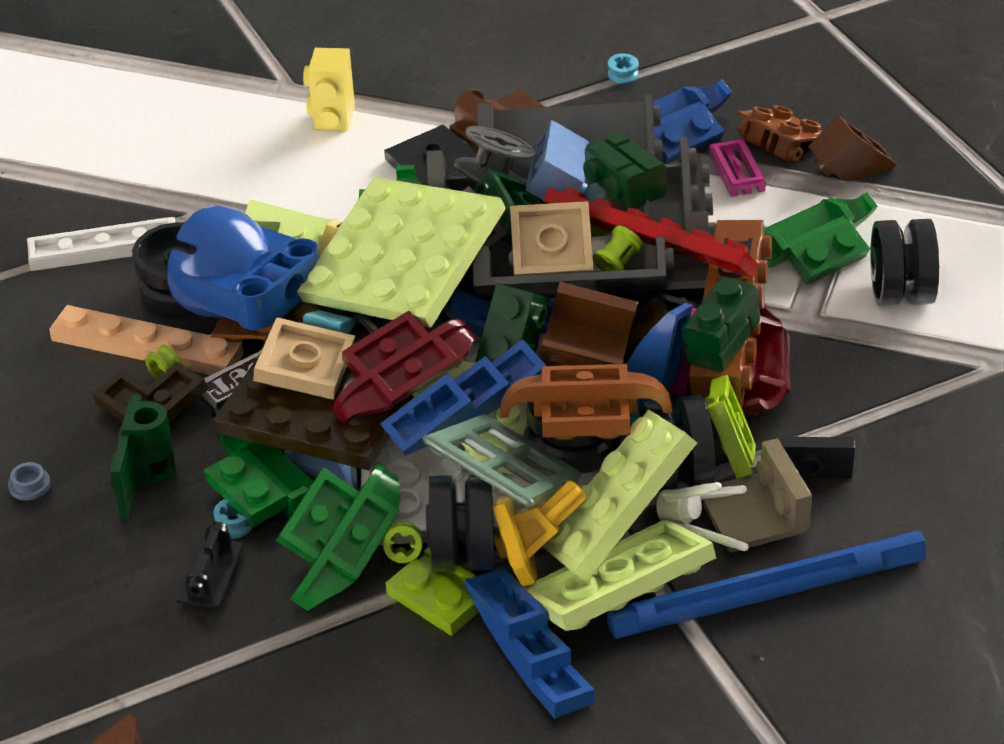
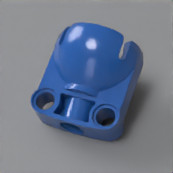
(238, 268)

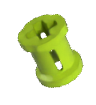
(618, 250)

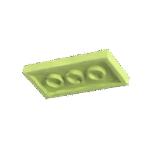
(620, 493)
(630, 569)

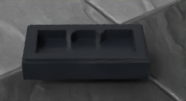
(820, 455)

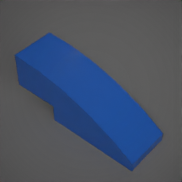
(662, 349)

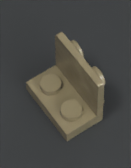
(773, 506)

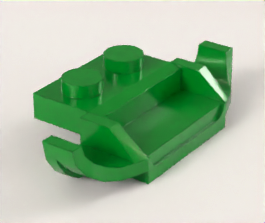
(821, 237)
(257, 479)
(339, 531)

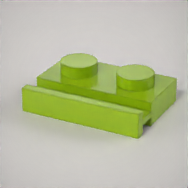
(731, 426)
(434, 595)

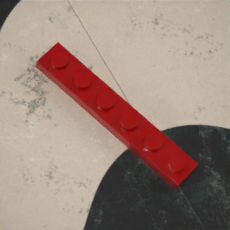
(695, 245)

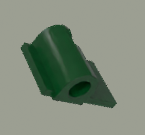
(141, 441)

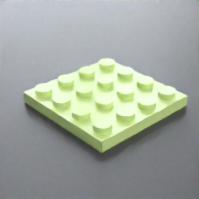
(402, 250)

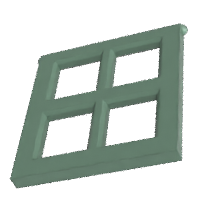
(469, 432)

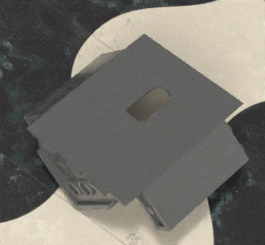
(653, 266)

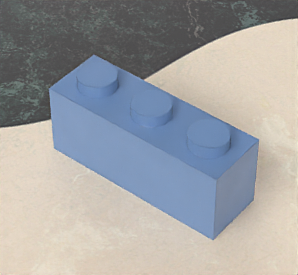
(557, 161)

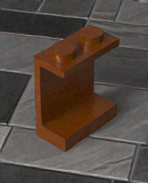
(587, 328)

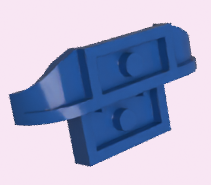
(690, 115)

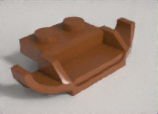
(585, 399)

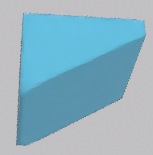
(329, 321)

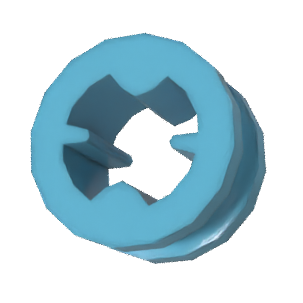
(623, 68)
(237, 527)

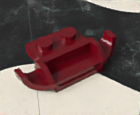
(399, 363)
(771, 367)

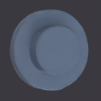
(28, 481)

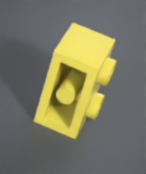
(330, 89)

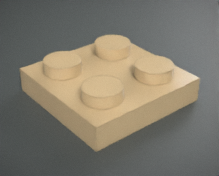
(551, 238)
(303, 358)

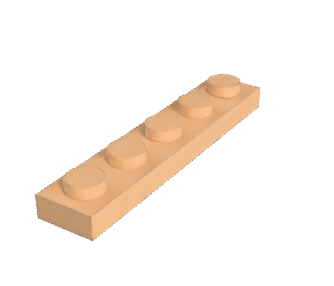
(140, 338)

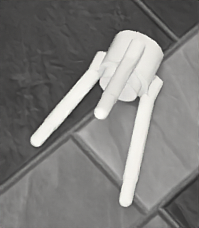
(685, 505)

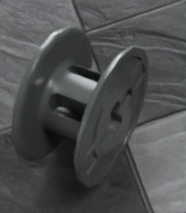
(500, 153)

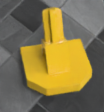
(529, 528)

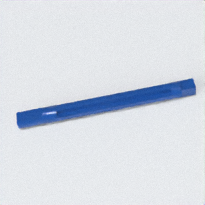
(767, 584)

